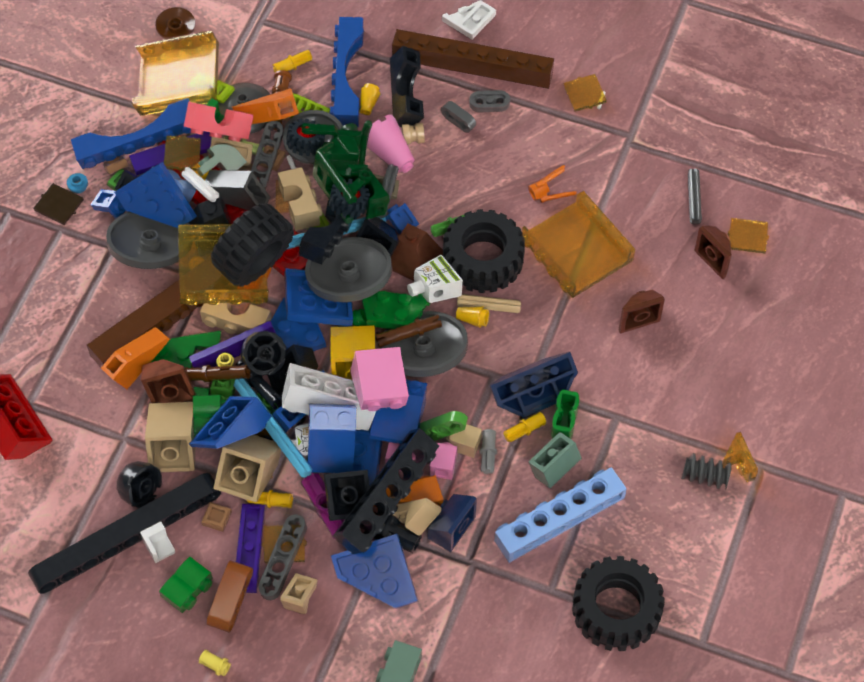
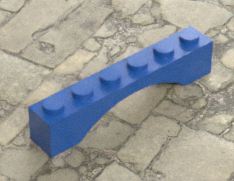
(350, 40)
(94, 148)

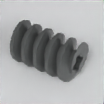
(707, 471)

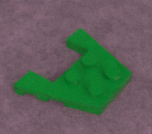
(393, 309)
(181, 348)

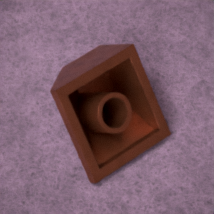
(714, 249)
(413, 250)
(641, 310)
(167, 382)

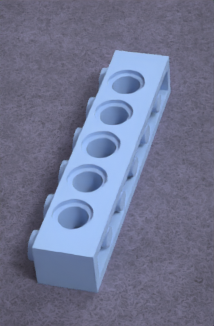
(515, 546)

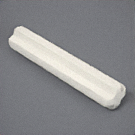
(200, 184)

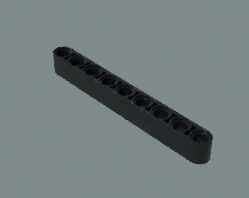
(122, 533)

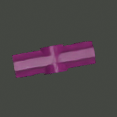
(316, 492)

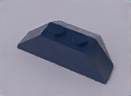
(535, 385)

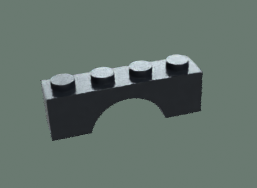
(403, 70)
(320, 241)

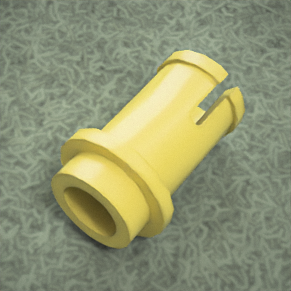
(225, 359)
(215, 663)

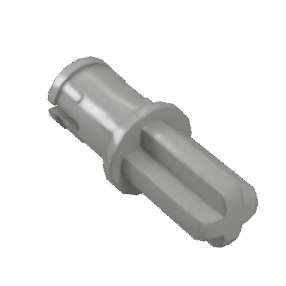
(488, 451)

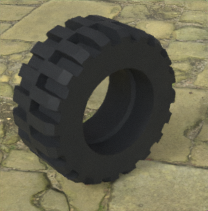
(490, 228)
(252, 244)
(623, 575)

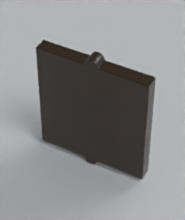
(58, 204)

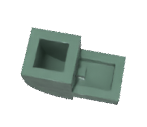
(224, 155)

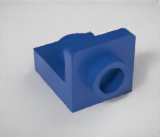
(108, 202)
(401, 217)

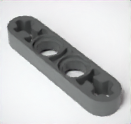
(268, 159)
(286, 558)

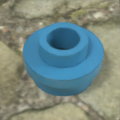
(77, 187)

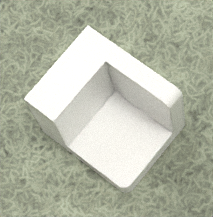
(157, 542)

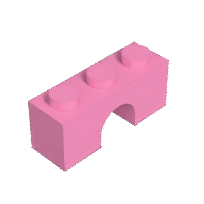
(441, 466)

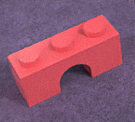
(202, 118)

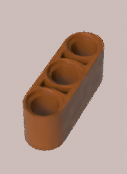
(229, 596)

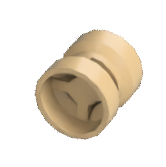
(413, 133)

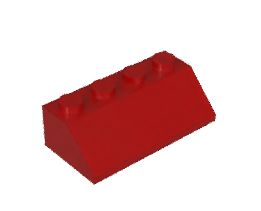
(19, 425)

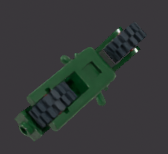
(341, 167)

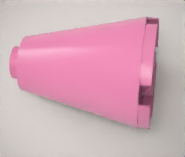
(389, 144)

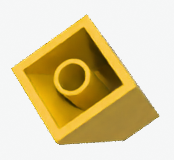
(345, 343)

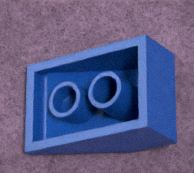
(232, 422)
(395, 424)
(331, 437)

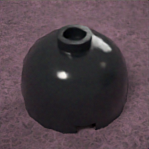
(263, 352)
(138, 483)

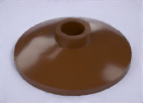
(175, 23)

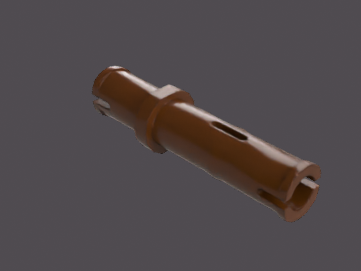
(418, 327)
(210, 373)

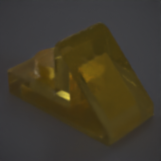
(739, 454)

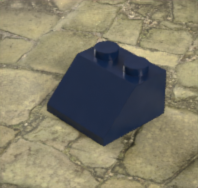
(452, 521)

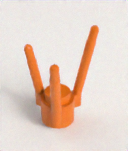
(540, 189)

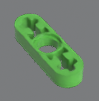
(444, 425)

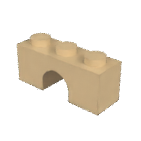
(303, 209)
(220, 317)

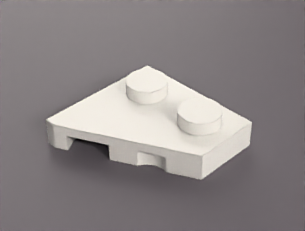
(470, 19)

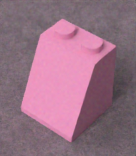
(379, 379)

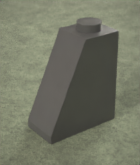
(238, 188)

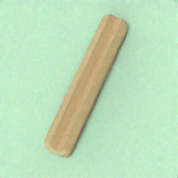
(489, 303)

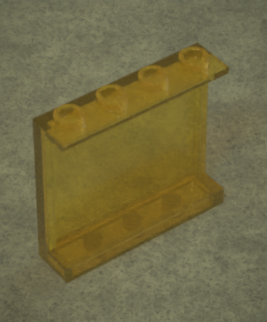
(177, 71)
(579, 246)
(201, 279)

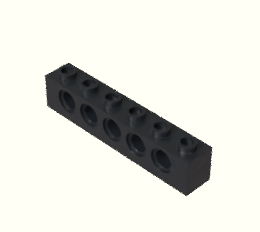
(349, 531)

